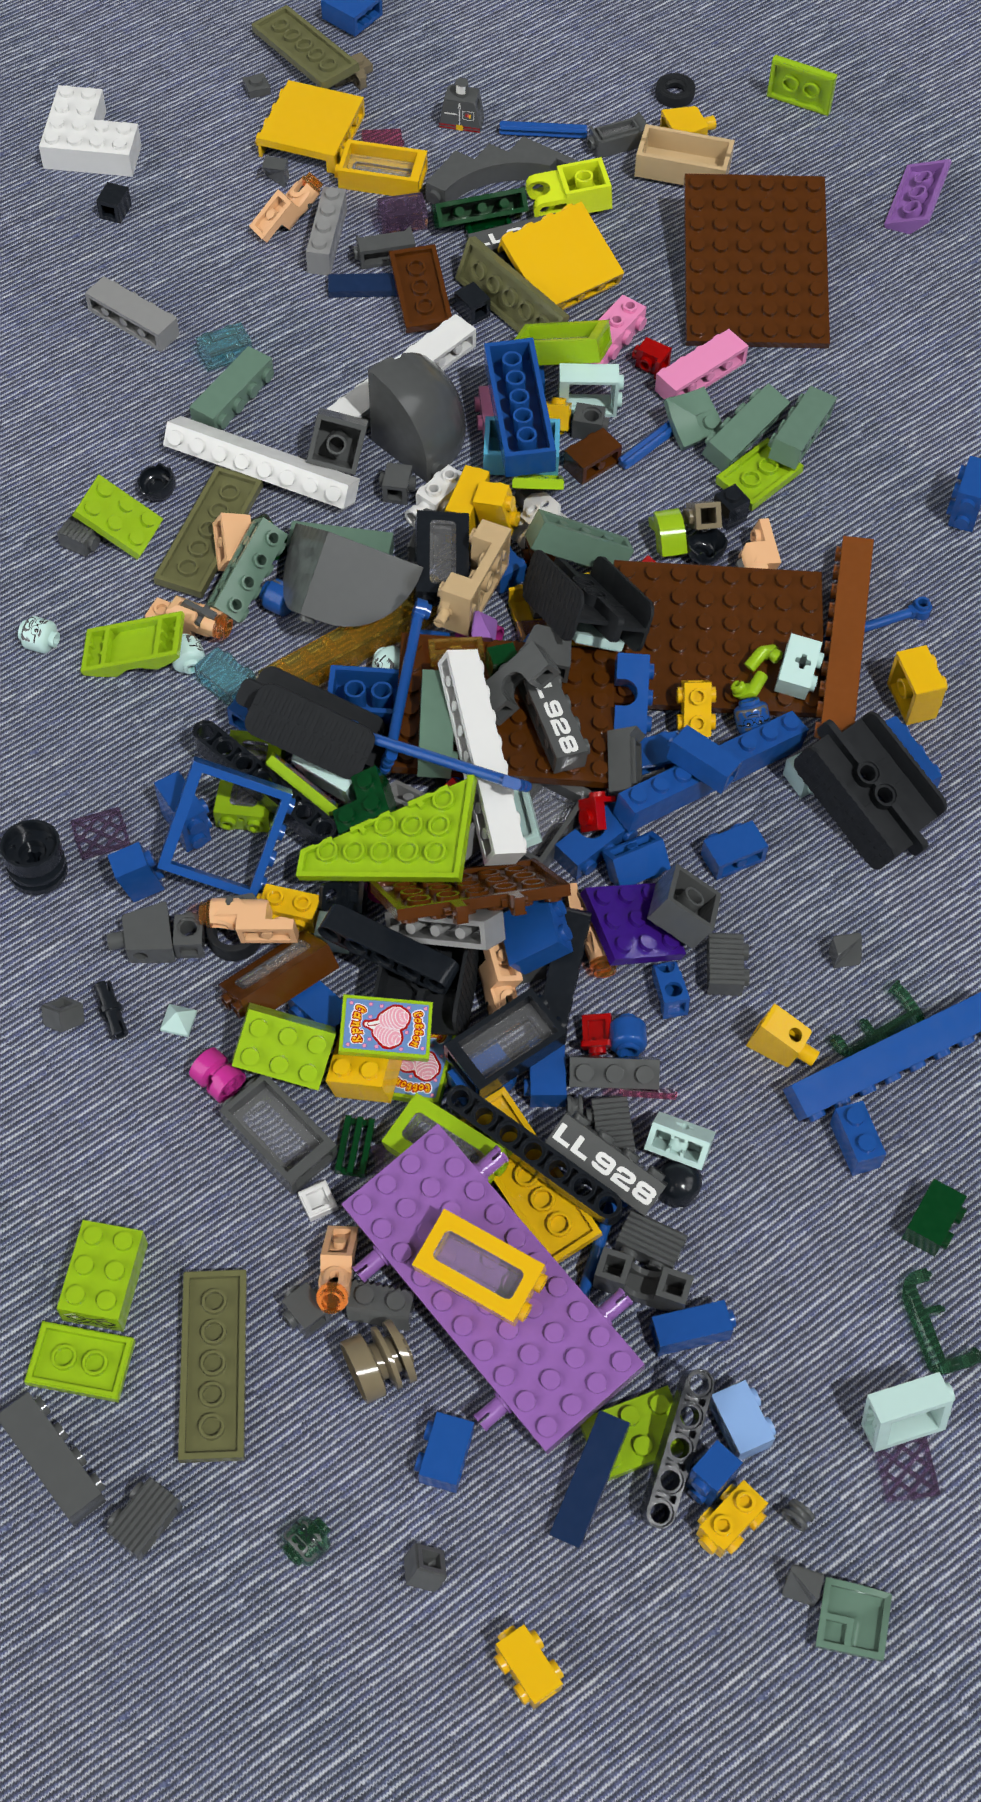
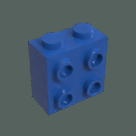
(351, 15)
(967, 495)
(197, 824)
(537, 936)

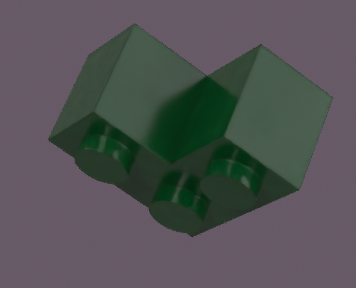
(373, 798)

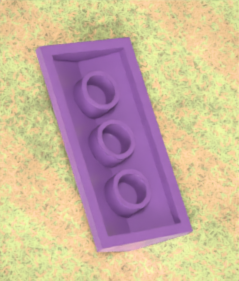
(917, 196)

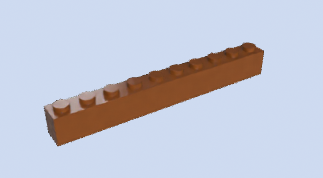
(846, 633)

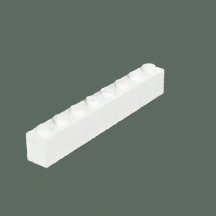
(442, 346)
(261, 462)
(481, 745)

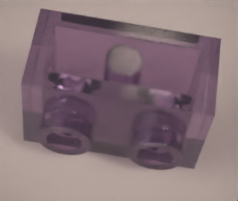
(402, 211)

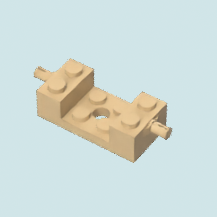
(465, 595)

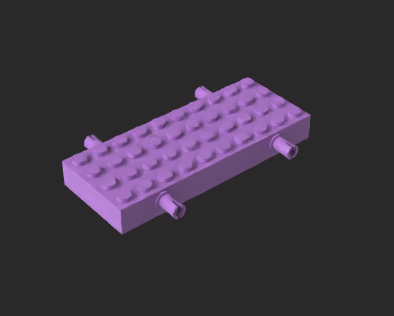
(543, 1370)

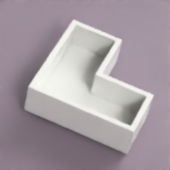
(82, 140)

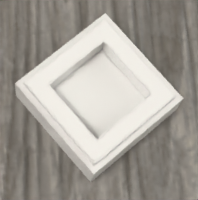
(318, 1201)

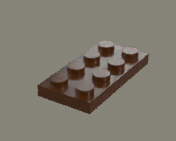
(420, 287)

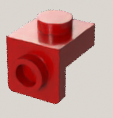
(592, 811)
(596, 1033)

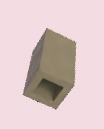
(702, 515)

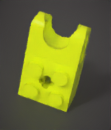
(570, 184)

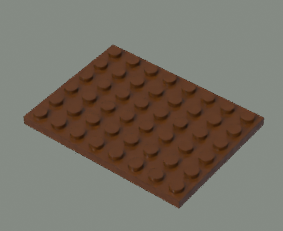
(756, 259)
(715, 620)
(591, 698)

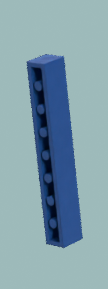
(678, 788)
(885, 1060)

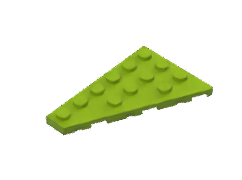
(406, 845)

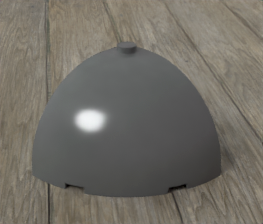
(416, 413)
(343, 579)

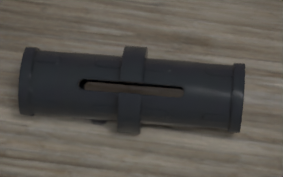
(110, 1010)

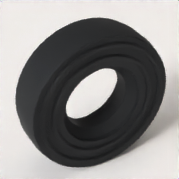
(675, 80)

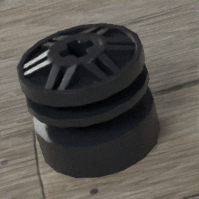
(34, 857)

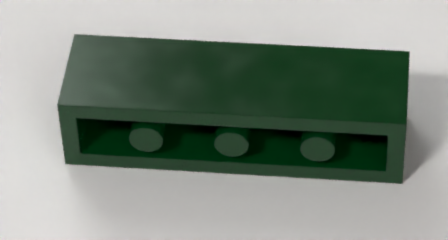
(479, 207)

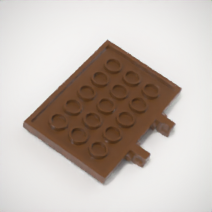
(480, 888)

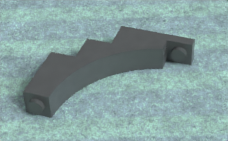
(493, 165)

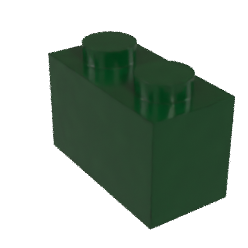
(934, 1218)

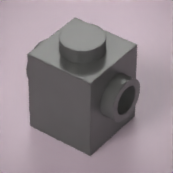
(397, 483)
(303, 1311)

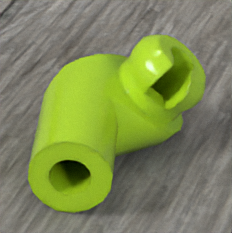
(763, 653)
(748, 690)

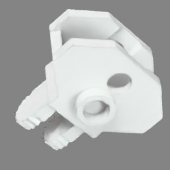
(531, 505)

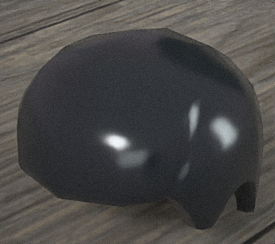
(156, 482)
(706, 546)
(682, 1186)

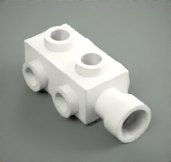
(435, 493)

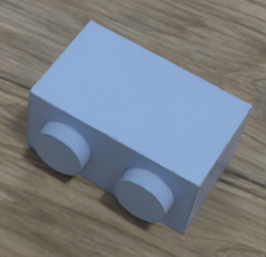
(741, 1420)

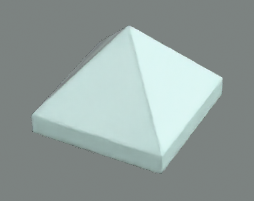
(178, 1020)

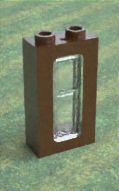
(279, 975)

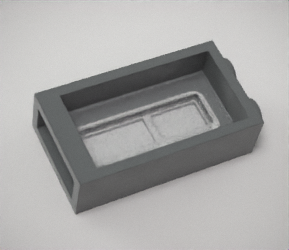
(556, 815)
(278, 1133)

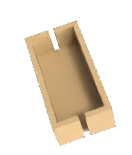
(670, 153)

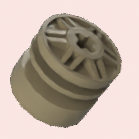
(378, 1361)

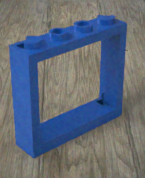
(275, 833)

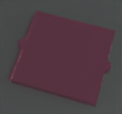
(383, 136)
(650, 1093)

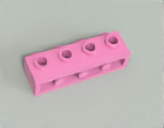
(625, 320)
(702, 366)

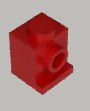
(652, 356)

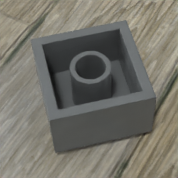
(337, 441)
(684, 906)

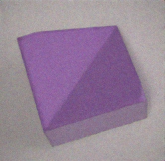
(484, 626)

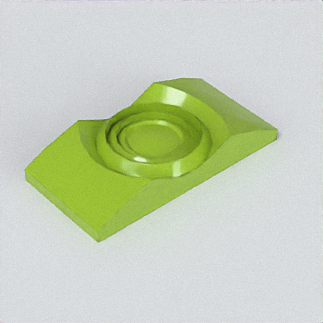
(133, 645)

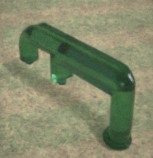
(913, 1016)
(925, 1332)

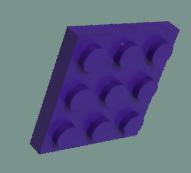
(623, 925)

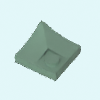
(692, 417)
(853, 1620)

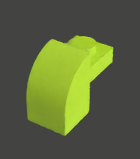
(669, 532)

